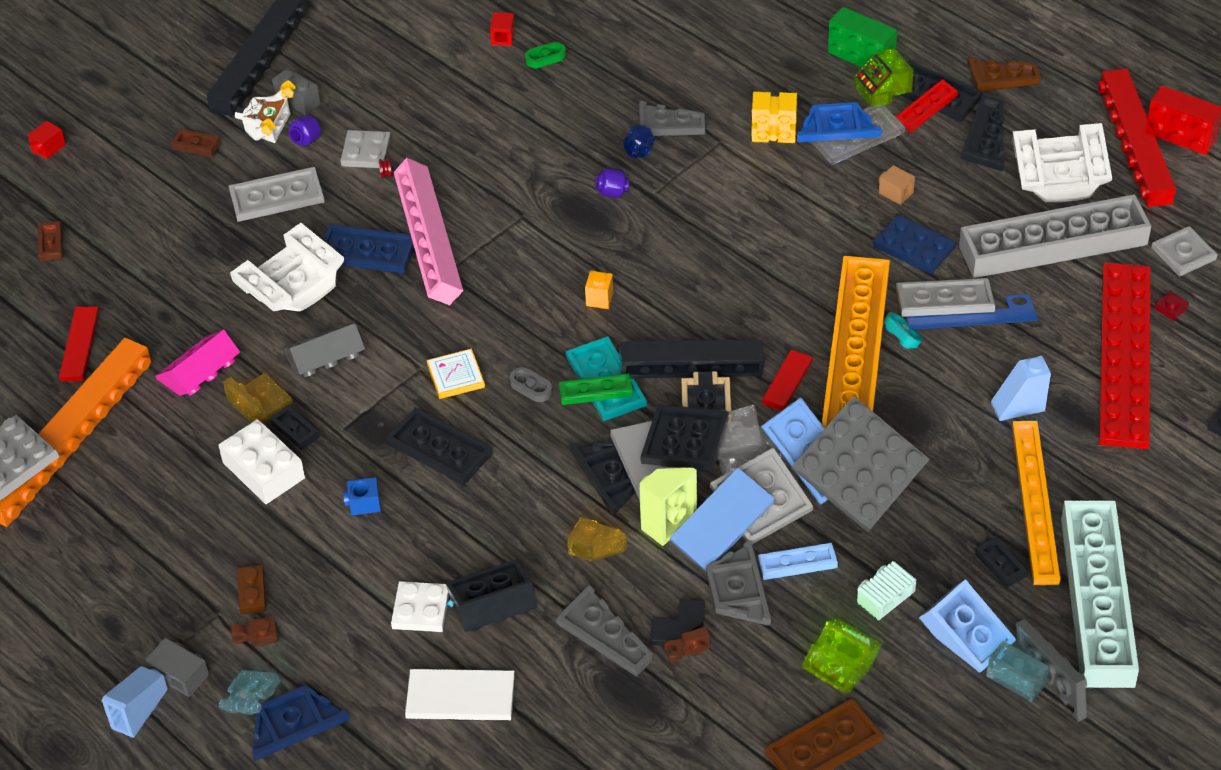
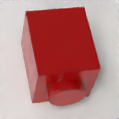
(502, 28)
(46, 140)

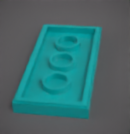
(600, 360)

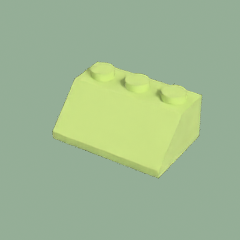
(667, 501)

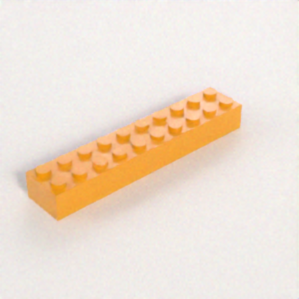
(856, 334)

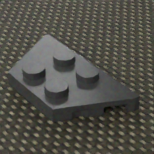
(738, 586)

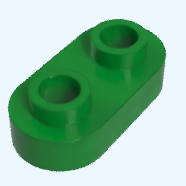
(545, 55)

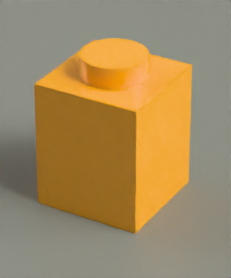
(599, 289)

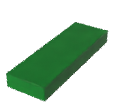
(595, 389)

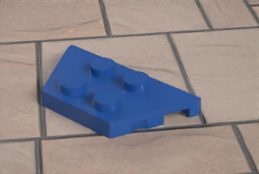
(837, 122)

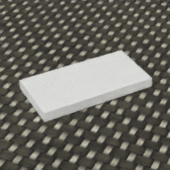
(460, 694)

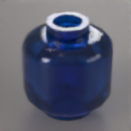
(638, 141)

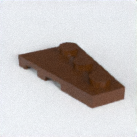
(999, 76)

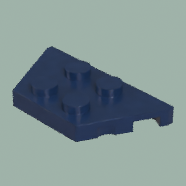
(293, 719)

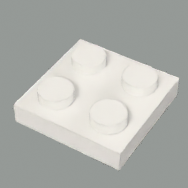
(420, 606)

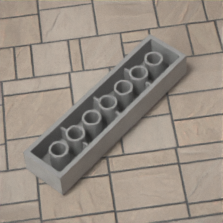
(1054, 236)

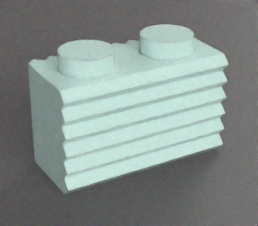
(885, 590)

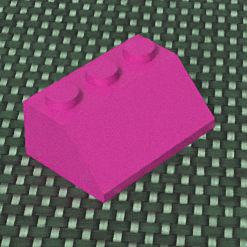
(199, 363)

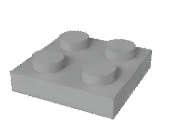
(365, 148)

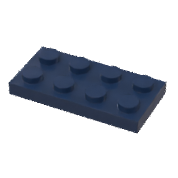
(371, 248)

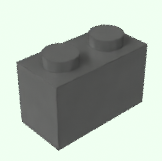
(305, 94)
(179, 667)

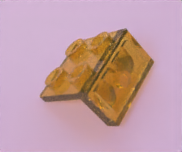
(258, 398)

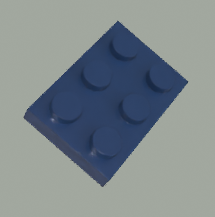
(914, 244)

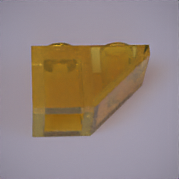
(595, 541)

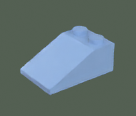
(966, 625)

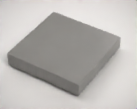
(1184, 251)

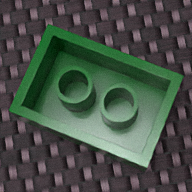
(858, 37)

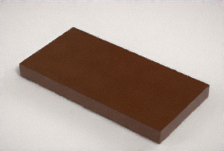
(826, 740)

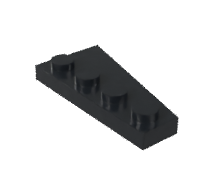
(986, 135)

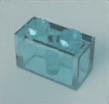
(1017, 671)

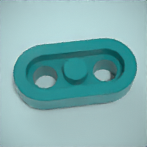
(899, 326)

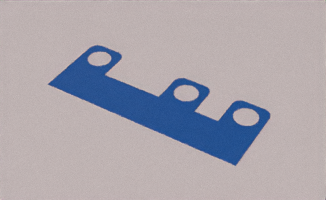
(1014, 313)

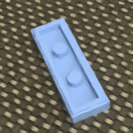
(797, 561)

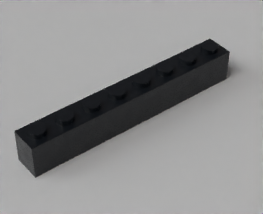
(255, 56)

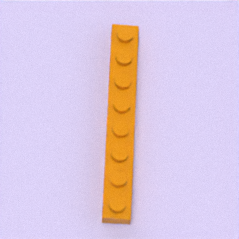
(1035, 503)

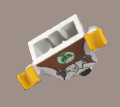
(267, 115)

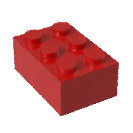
(1184, 120)

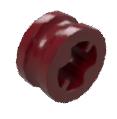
(385, 168)

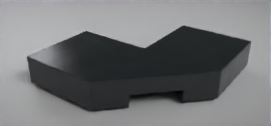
(689, 618)

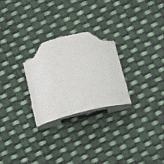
(1063, 166)
(293, 276)

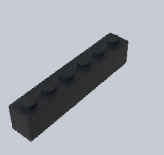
(683, 358)

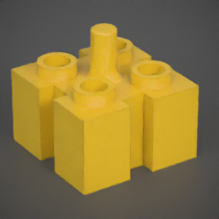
(774, 117)

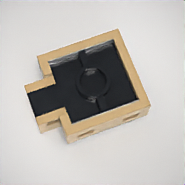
(706, 391)

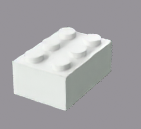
(261, 461)

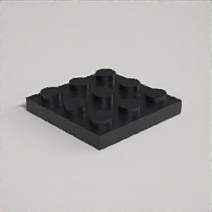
(685, 437)

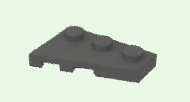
(671, 122)

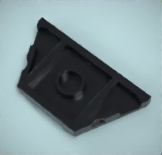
(605, 473)

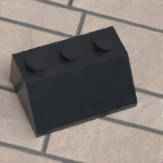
(492, 595)

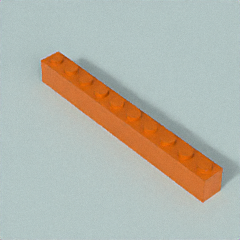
(80, 417)

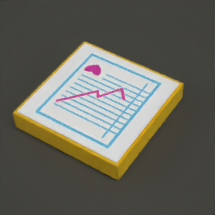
(455, 373)

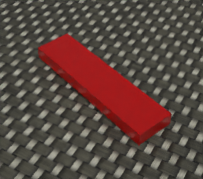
(79, 344)

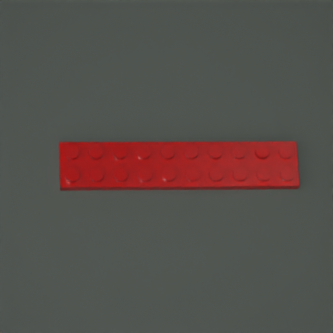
(1125, 356)

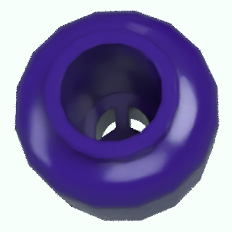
(304, 130)
(612, 182)

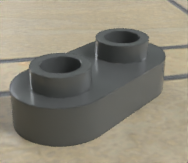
(534, 385)

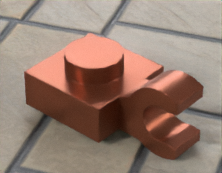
(259, 632)
(691, 643)

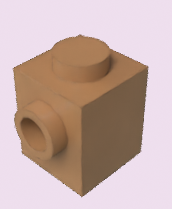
(896, 184)

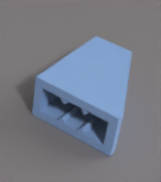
(1023, 390)
(134, 700)

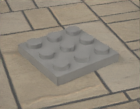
(776, 480)

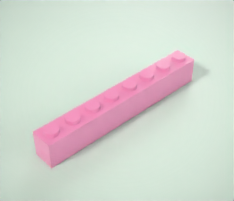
(428, 232)

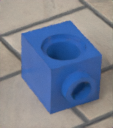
(362, 496)

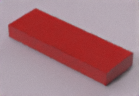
(927, 105)
(787, 380)

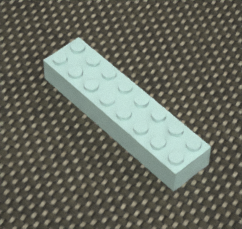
(1099, 594)

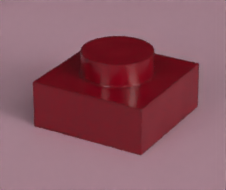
(1171, 305)

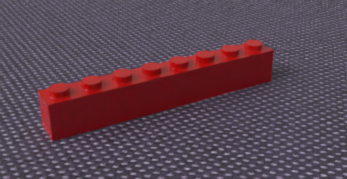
(1136, 138)

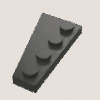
(598, 627)
(1068, 681)

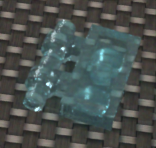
(247, 690)

